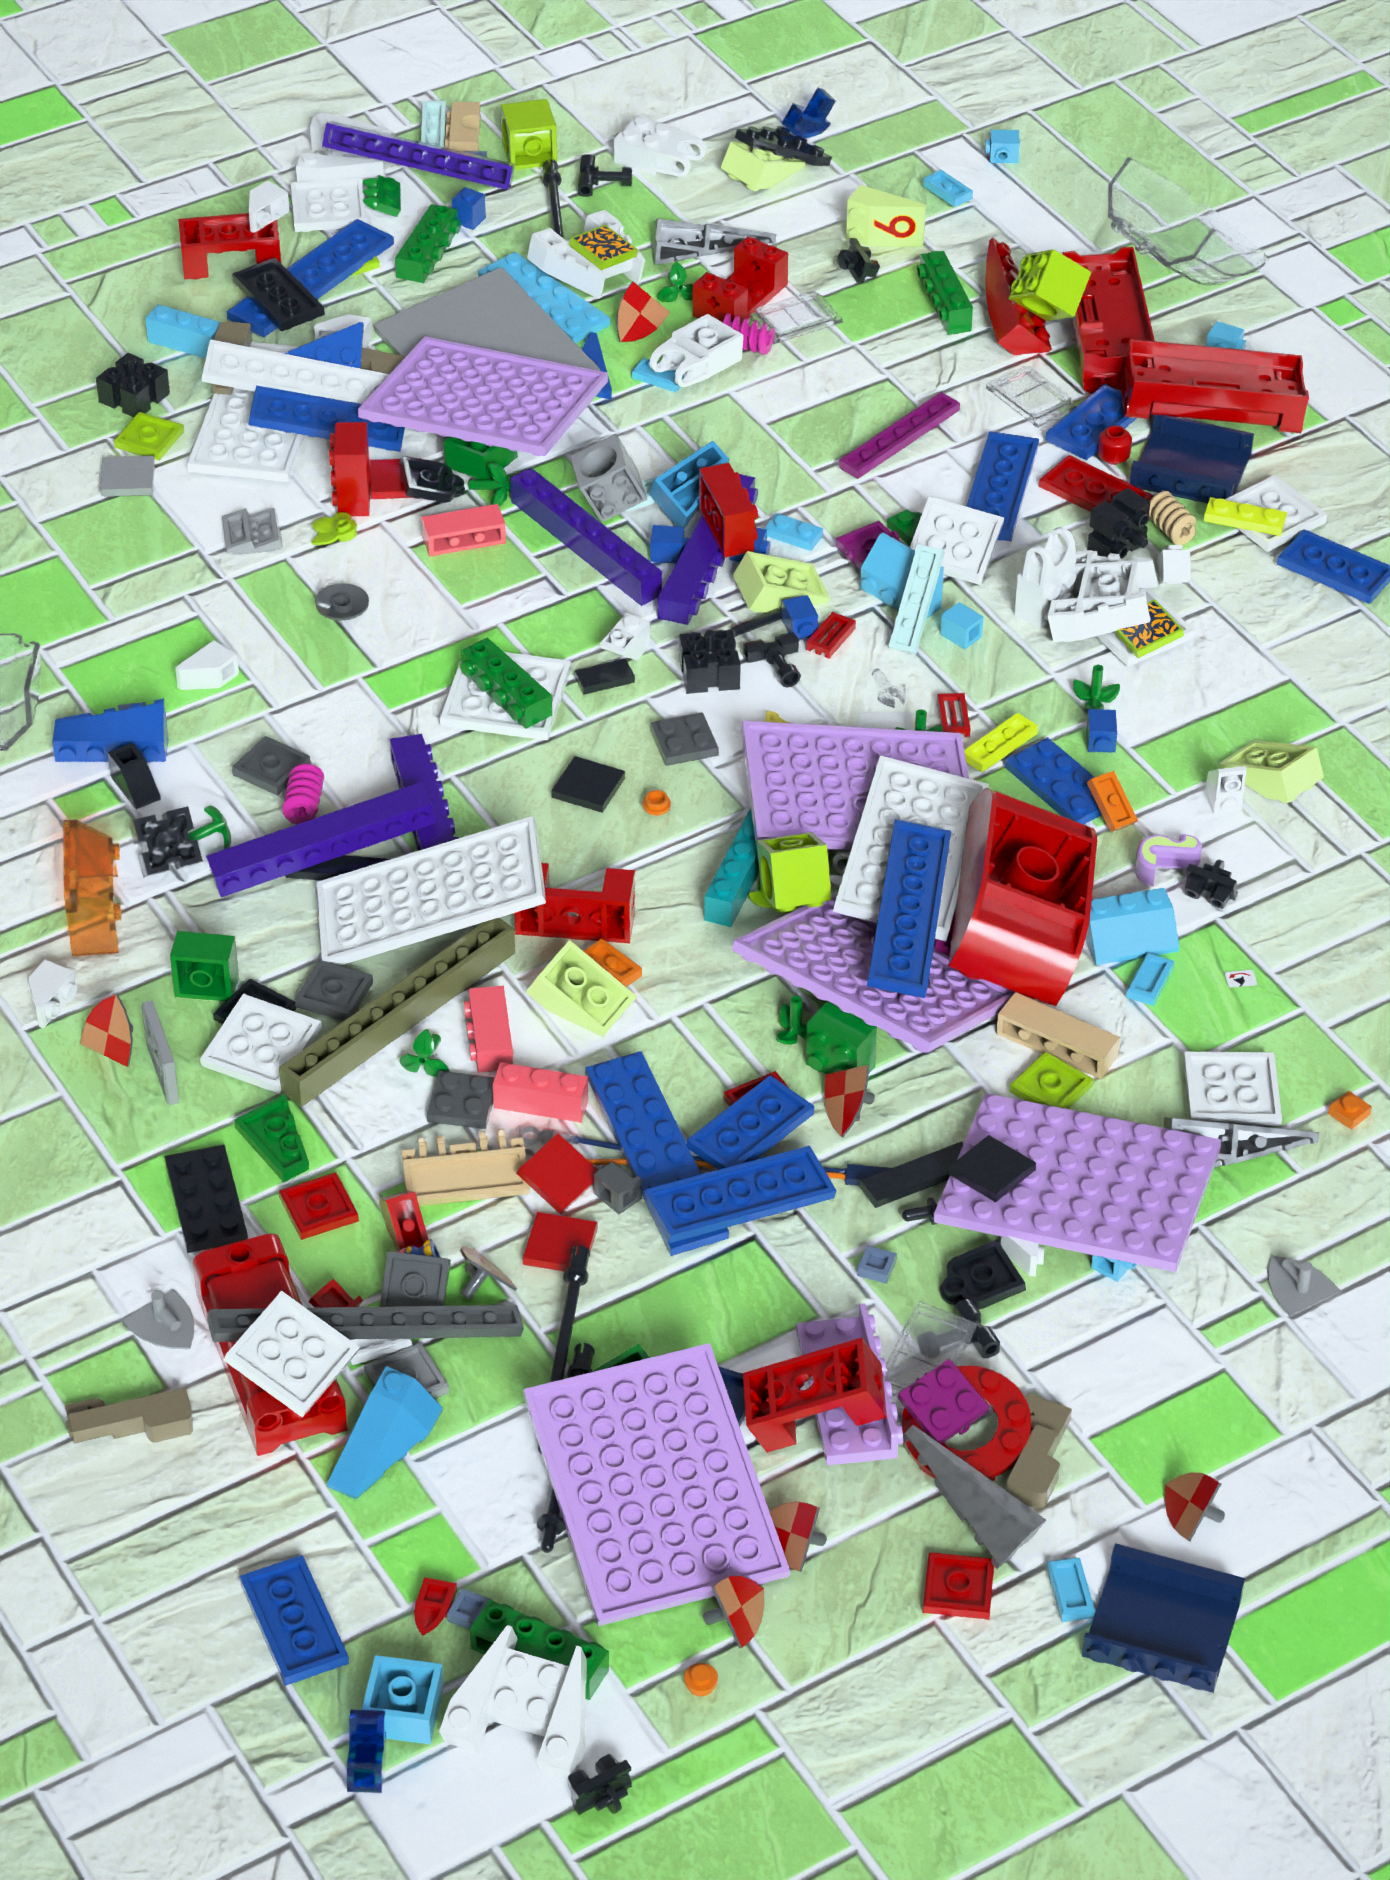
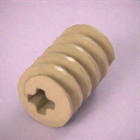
(1172, 518)

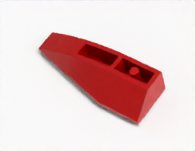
(1013, 325)

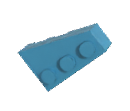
(678, 487)

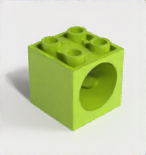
(529, 133)
(1049, 285)
(794, 871)

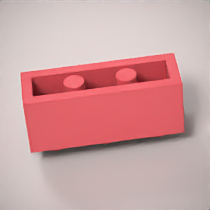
(463, 530)
(488, 1028)
(540, 1092)

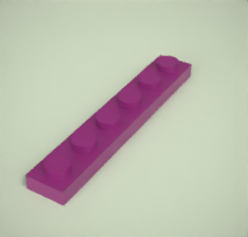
(899, 435)

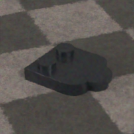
(430, 480)
(981, 1275)

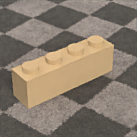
(1058, 1034)

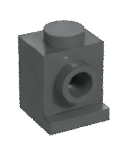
(617, 1187)

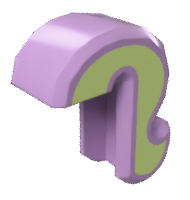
(1165, 853)

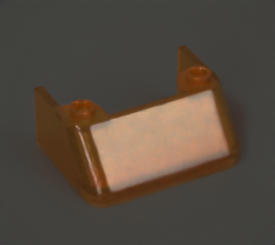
(89, 889)

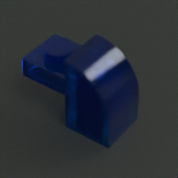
(812, 119)
(366, 1751)

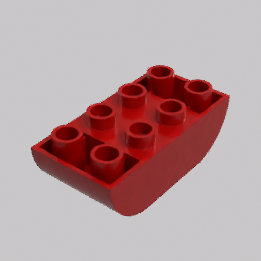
(1022, 896)

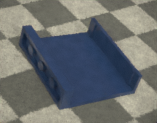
(1192, 459)
(1164, 1618)

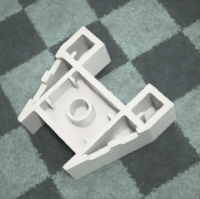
(336, 163)
(561, 261)
(1105, 599)
(526, 1696)

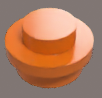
(656, 803)
(700, 1679)

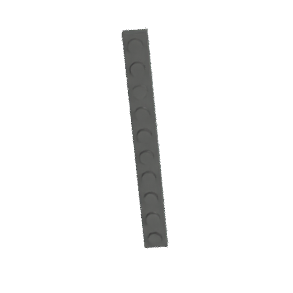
(388, 1322)

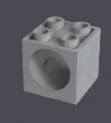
(608, 477)

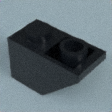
(133, 776)

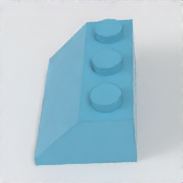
(180, 330)
(887, 572)
(1131, 926)

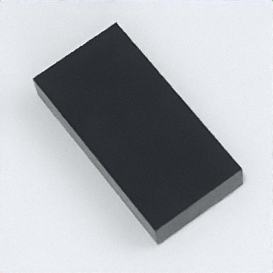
(604, 676)

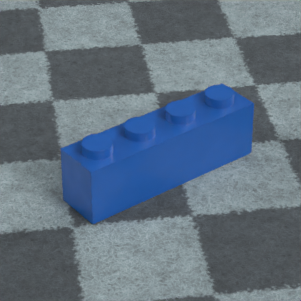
(93, 736)

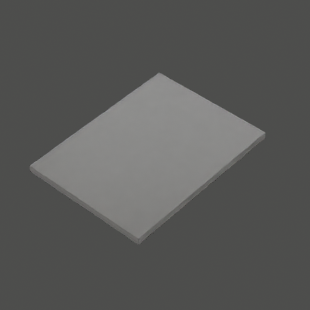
(485, 314)

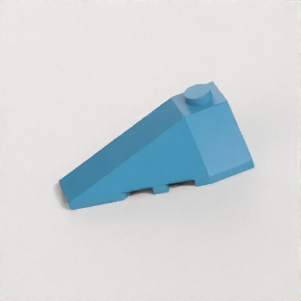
(390, 1424)

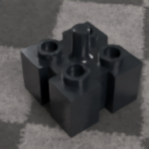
(132, 385)
(1119, 524)
(709, 661)
(165, 841)

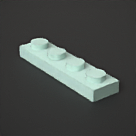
(433, 122)
(916, 599)

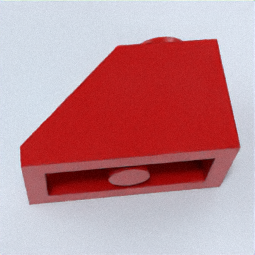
(404, 1219)

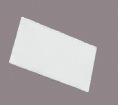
(885, 720)

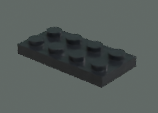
(278, 294)
(206, 1198)

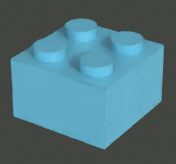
(409, 1696)

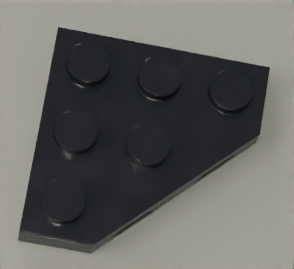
(783, 144)

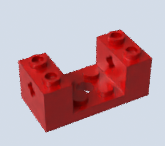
(222, 235)
(756, 279)
(601, 914)
(841, 1376)

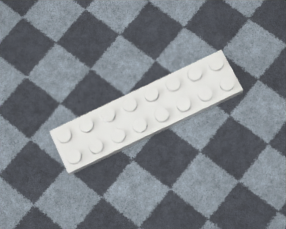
(248, 367)

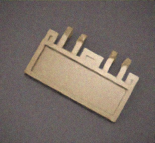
(465, 1173)

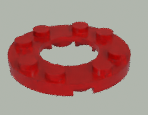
(1012, 1430)

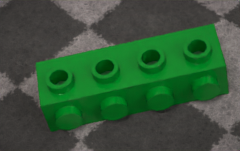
(427, 243)
(945, 292)
(506, 683)
(539, 1641)

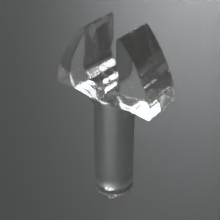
(888, 691)

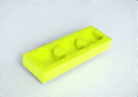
(1245, 516)
(1000, 742)

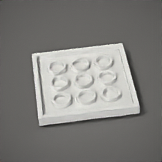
(475, 710)

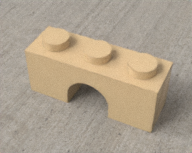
(463, 126)

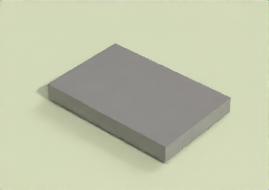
(160, 1053)

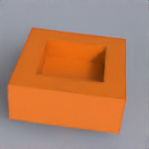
(1350, 1110)

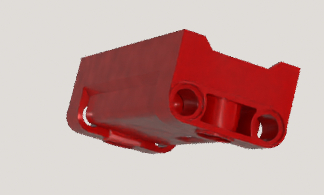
(1109, 316)
(1214, 384)
(251, 1277)

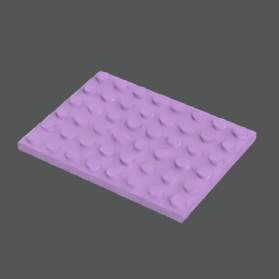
(483, 396)
(822, 774)
(833, 959)
(1096, 1183)
(654, 1483)

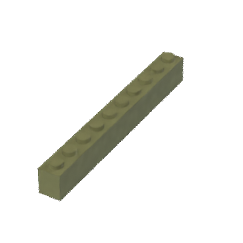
(396, 1011)

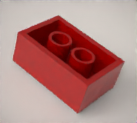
(352, 468)
(727, 509)

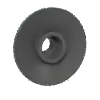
(342, 602)

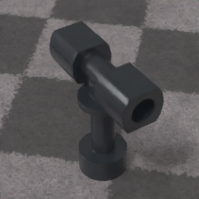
(591, 175)
(774, 653)
(983, 1337)

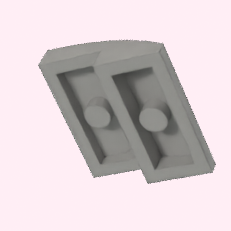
(252, 532)

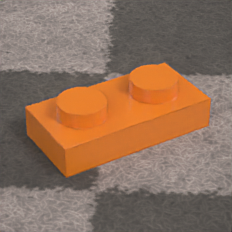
(1112, 801)
(614, 962)

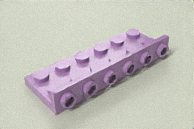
(839, 1435)

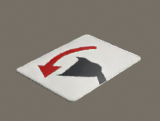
(1240, 978)

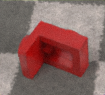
(333, 1296)

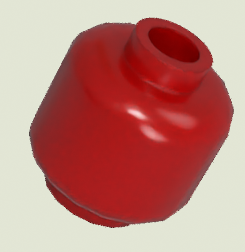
(1114, 445)

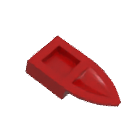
(433, 1603)

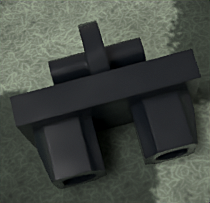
(858, 261)
(1211, 879)
(603, 1789)

